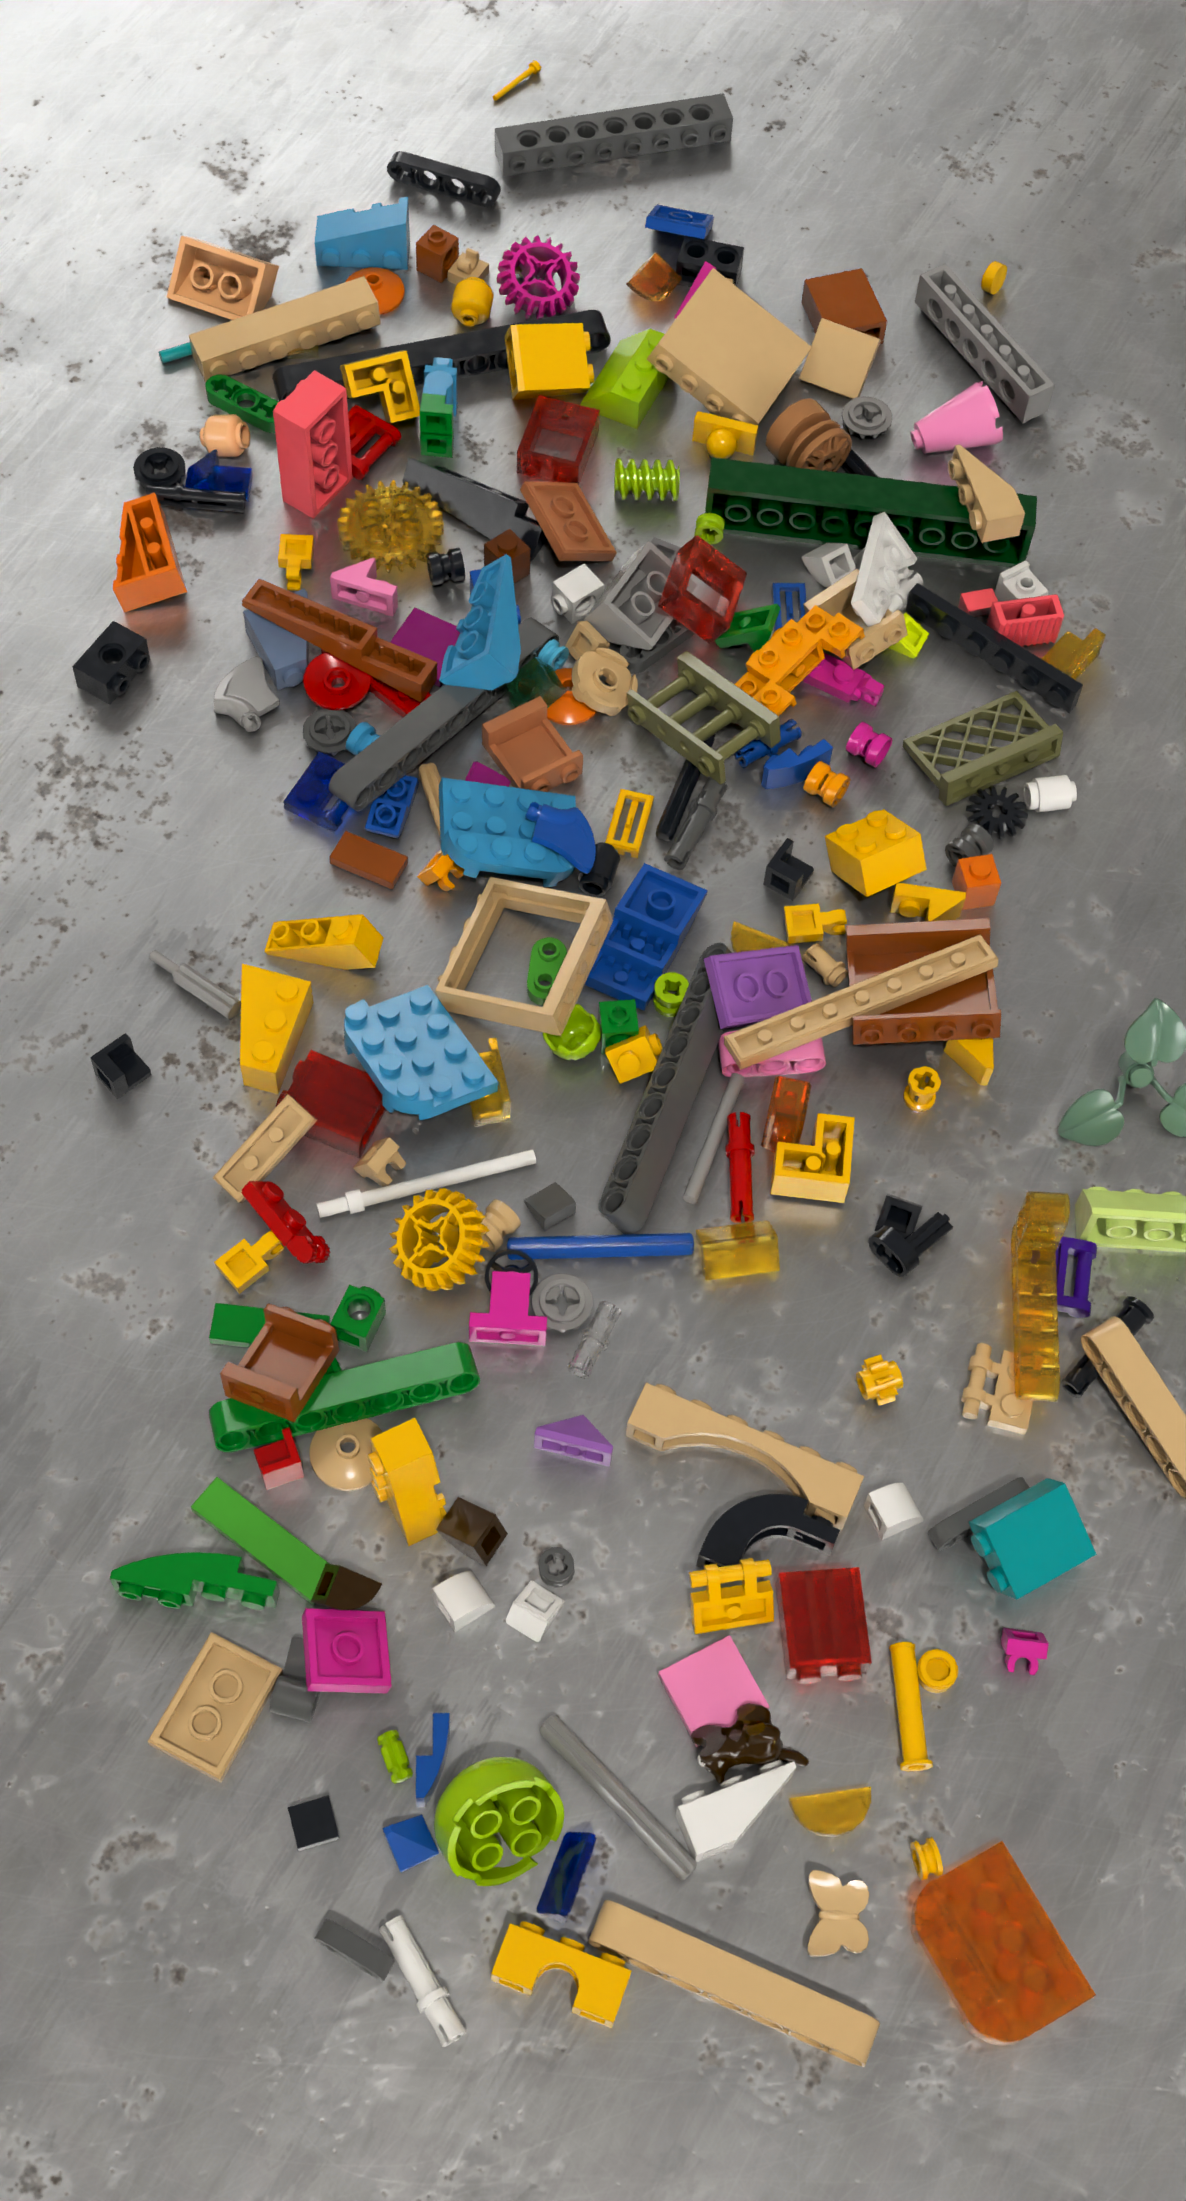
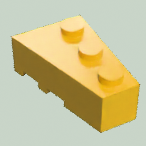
(271, 1025)
(405, 1478)

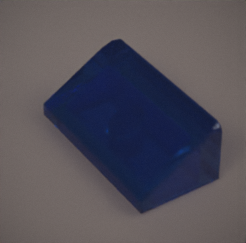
(566, 1876)

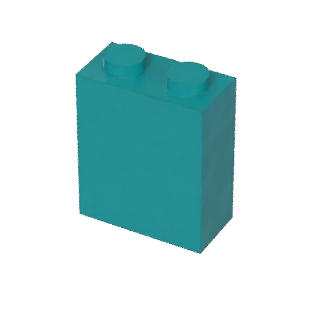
(1031, 1538)

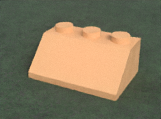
(220, 279)

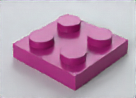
(346, 1651)

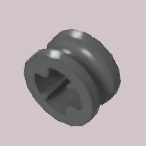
(568, 1564)

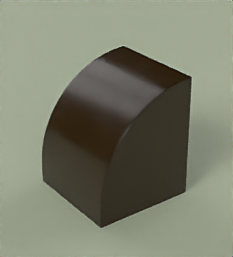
(472, 1530)
(344, 1588)

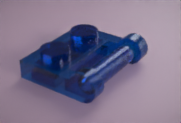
(312, 794)

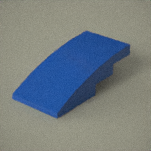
(645, 935)

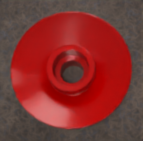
(328, 671)

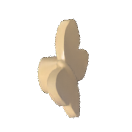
(838, 1915)

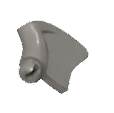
(245, 694)

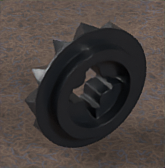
(158, 459)

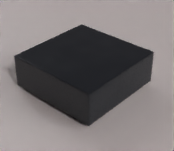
(313, 1823)

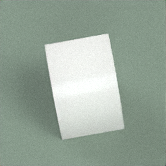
(829, 563)
(892, 1510)
(461, 1599)

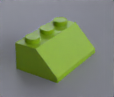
(628, 381)

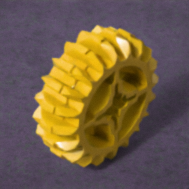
(458, 1233)

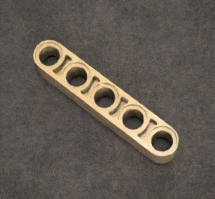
(1141, 1396)

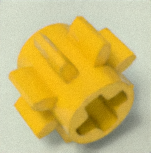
(879, 1380)

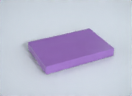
(756, 984)

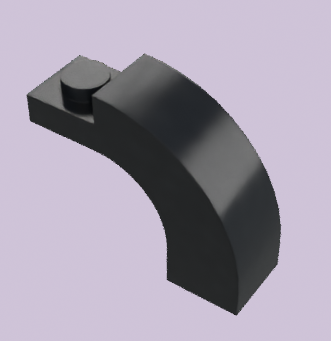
(763, 1519)

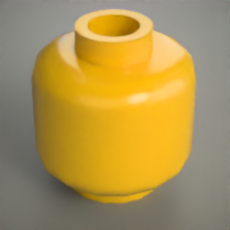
(472, 301)

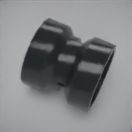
(445, 566)

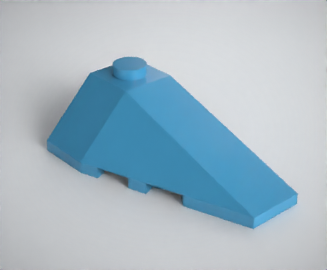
(489, 635)

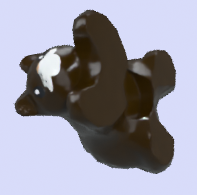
(748, 1741)

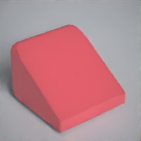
(977, 602)

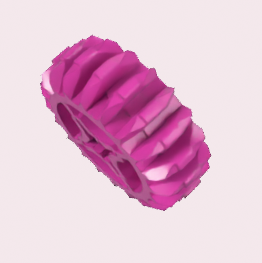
(540, 261)

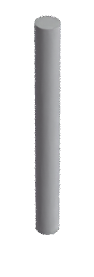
(713, 1138)

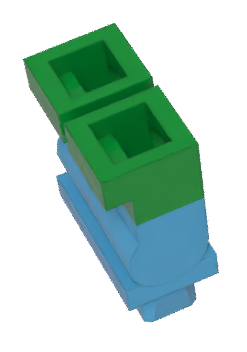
(438, 408)

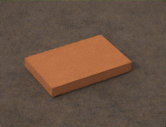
(568, 521)

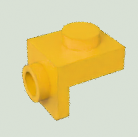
(634, 1055)

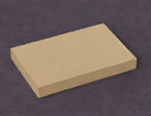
(215, 1707)

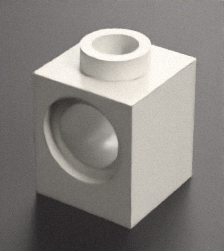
(576, 593)

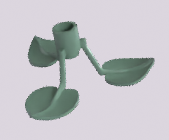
(1150, 1038)

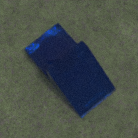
(210, 476)

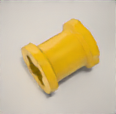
(915, 1082)

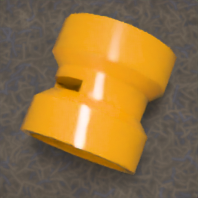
(826, 784)

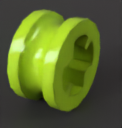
(710, 527)

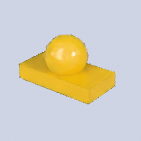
(724, 435)

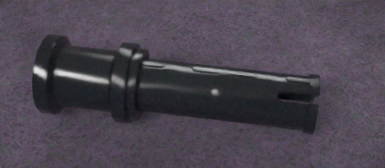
(1134, 1315)

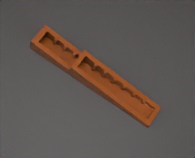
(344, 638)

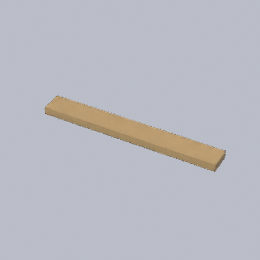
(861, 999)

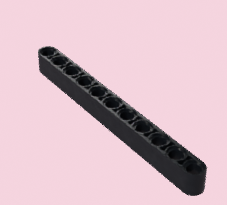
(471, 353)

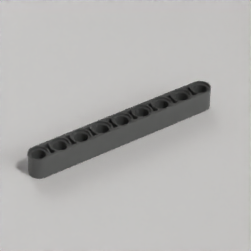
(424, 730)
(664, 1105)

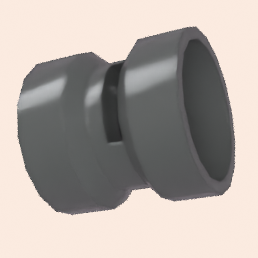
(972, 843)

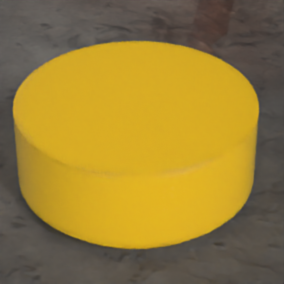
(994, 277)
(937, 1671)

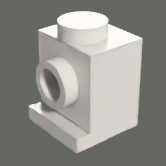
(1019, 583)

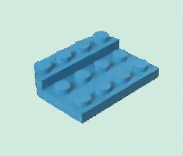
(489, 831)
(416, 1054)

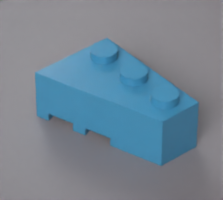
(365, 237)

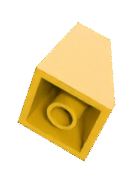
(548, 360)

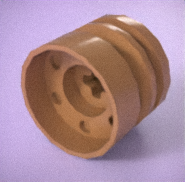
(808, 438)

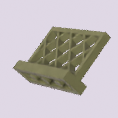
(997, 763)

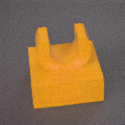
(438, 870)

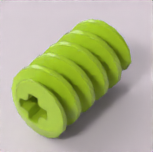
(646, 479)

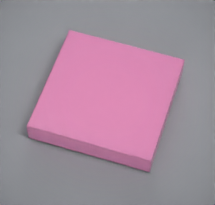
(711, 1686)

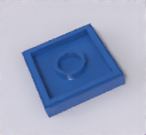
(679, 221)

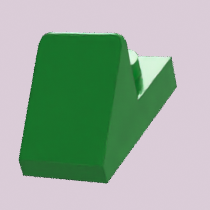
(750, 627)

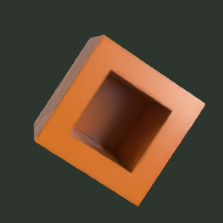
(978, 879)

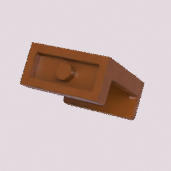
(282, 1363)

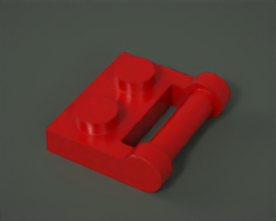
(362, 428)

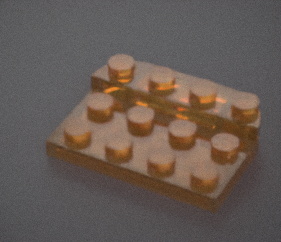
(996, 1949)

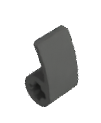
(290, 1691)

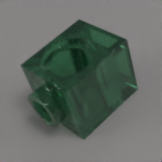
(537, 675)

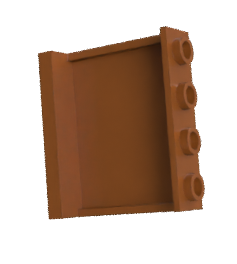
(951, 1013)

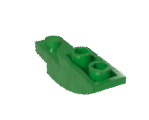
(179, 1576)

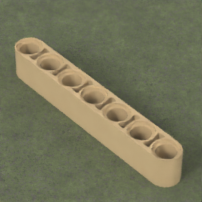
(734, 1983)

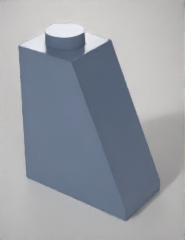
(282, 652)

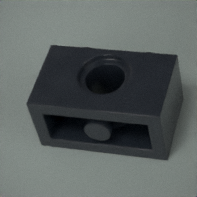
(111, 662)

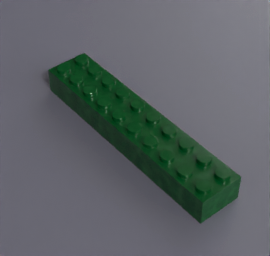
(840, 509)

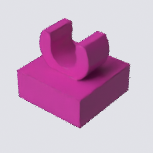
(1023, 1644)

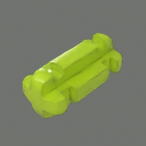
(395, 1756)

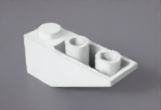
(721, 1818)

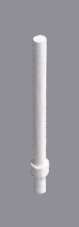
(355, 1201)

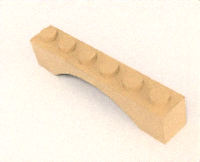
(672, 1422)

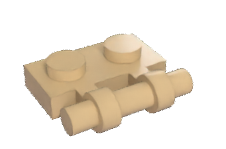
(1004, 1408)

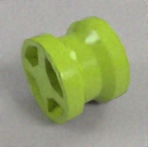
(665, 1002)

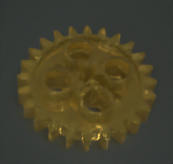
(390, 526)

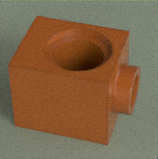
(436, 253)

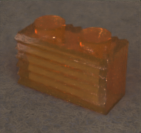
(786, 1112)

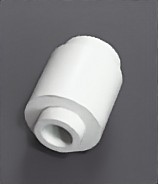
(1049, 793)

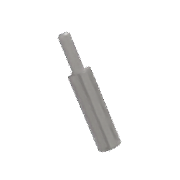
(199, 986)

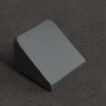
(551, 1205)

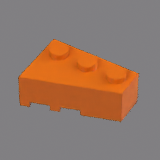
(147, 556)

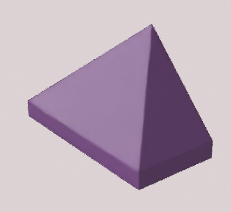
(575, 1439)

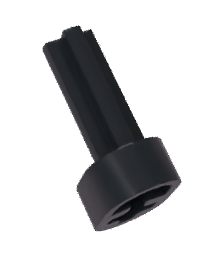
(903, 1254)

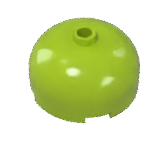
(493, 1798)

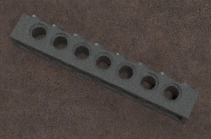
(613, 134)

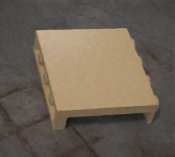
(729, 351)

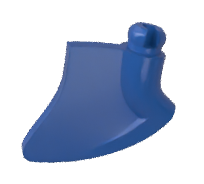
(565, 833)

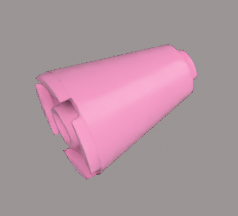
(961, 421)

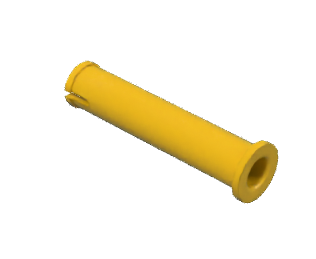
(909, 1707)

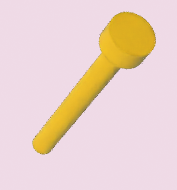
(534, 67)

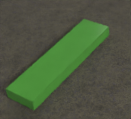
(260, 1538)

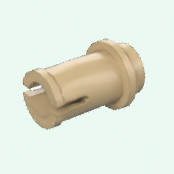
(825, 965)

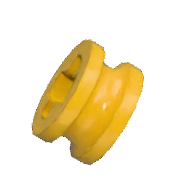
(926, 1858)

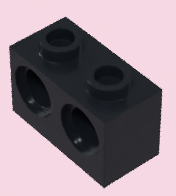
(694, 253)

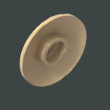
(343, 1469)

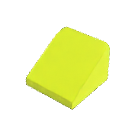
(913, 642)

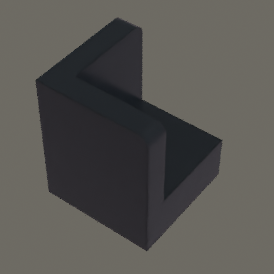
(787, 873)
(120, 1066)

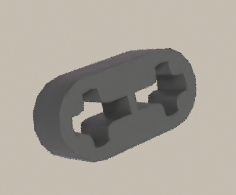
(354, 1950)

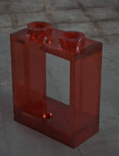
(549, 415)
(716, 571)

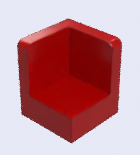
(279, 1461)

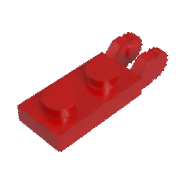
(285, 1222)

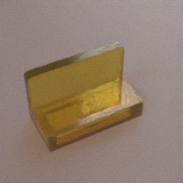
(1073, 654)
(496, 1106)
(738, 1249)

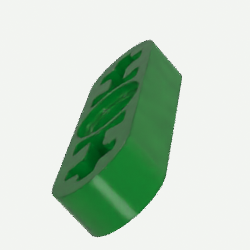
(239, 392)

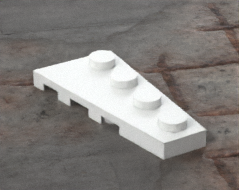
(881, 569)

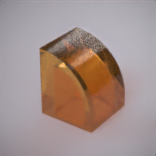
(654, 279)

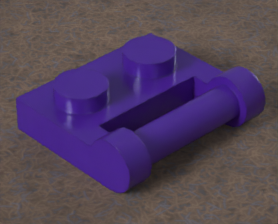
(1085, 1252)

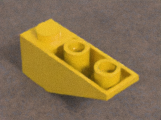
(327, 941)

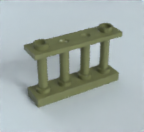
(714, 691)

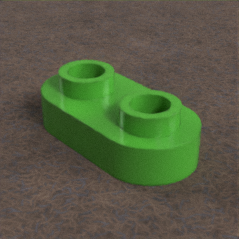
(544, 967)

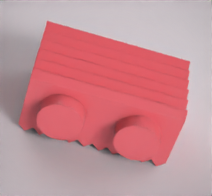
(1028, 619)

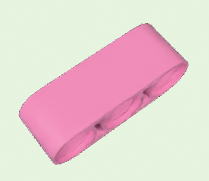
(800, 1060)

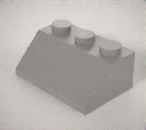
(629, 606)

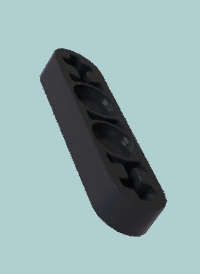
(403, 168)

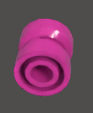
(869, 744)

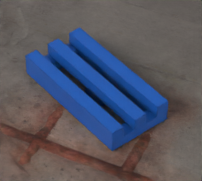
(788, 588)

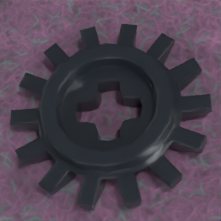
(1004, 822)

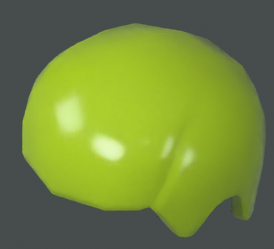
(578, 1038)

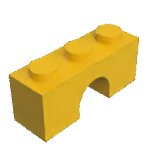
(529, 1954)

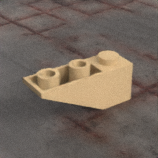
(988, 498)

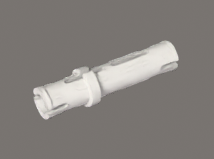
(428, 1991)

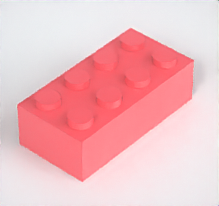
(313, 443)

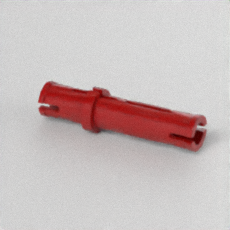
(739, 1154)

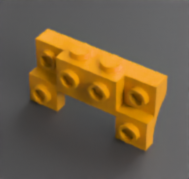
(794, 654)

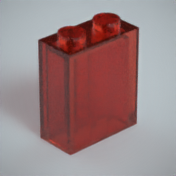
(340, 1099)
(823, 1624)

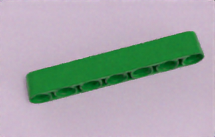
(353, 1396)

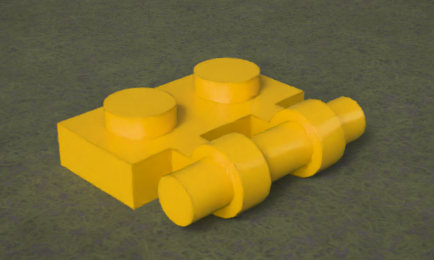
(733, 1605)

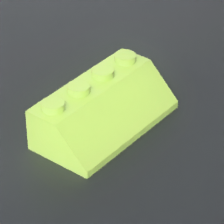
(1132, 1219)

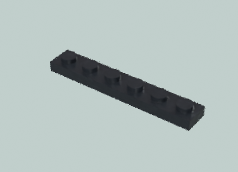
(993, 648)

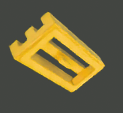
(623, 845)

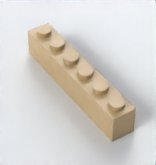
(284, 327)

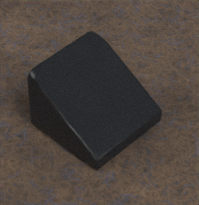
(899, 1214)

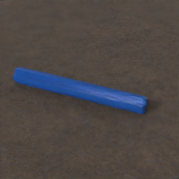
(602, 1246)

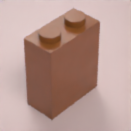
(845, 300)

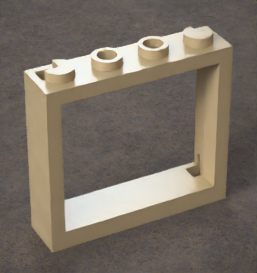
(500, 894)

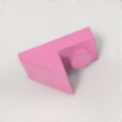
(360, 588)

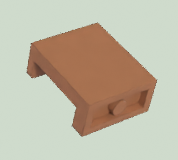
(530, 748)

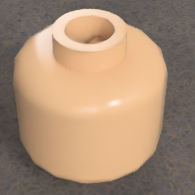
(226, 434)

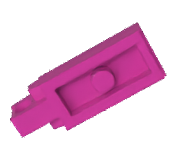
(843, 682)

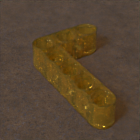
(1034, 1294)

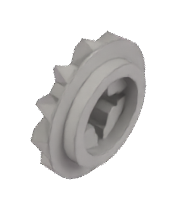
(872, 409)
(575, 1292)

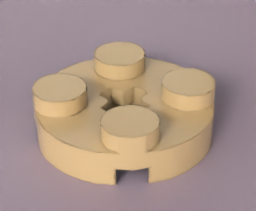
(592, 691)

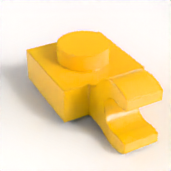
(294, 555)
(807, 923)
(247, 1263)

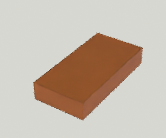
(368, 860)

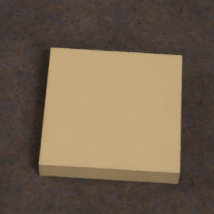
(839, 359)

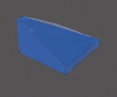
(410, 1842)

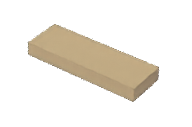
(265, 1147)

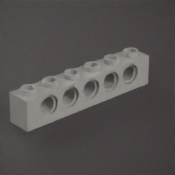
(984, 343)

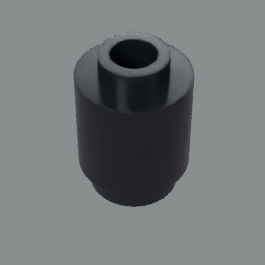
(602, 872)

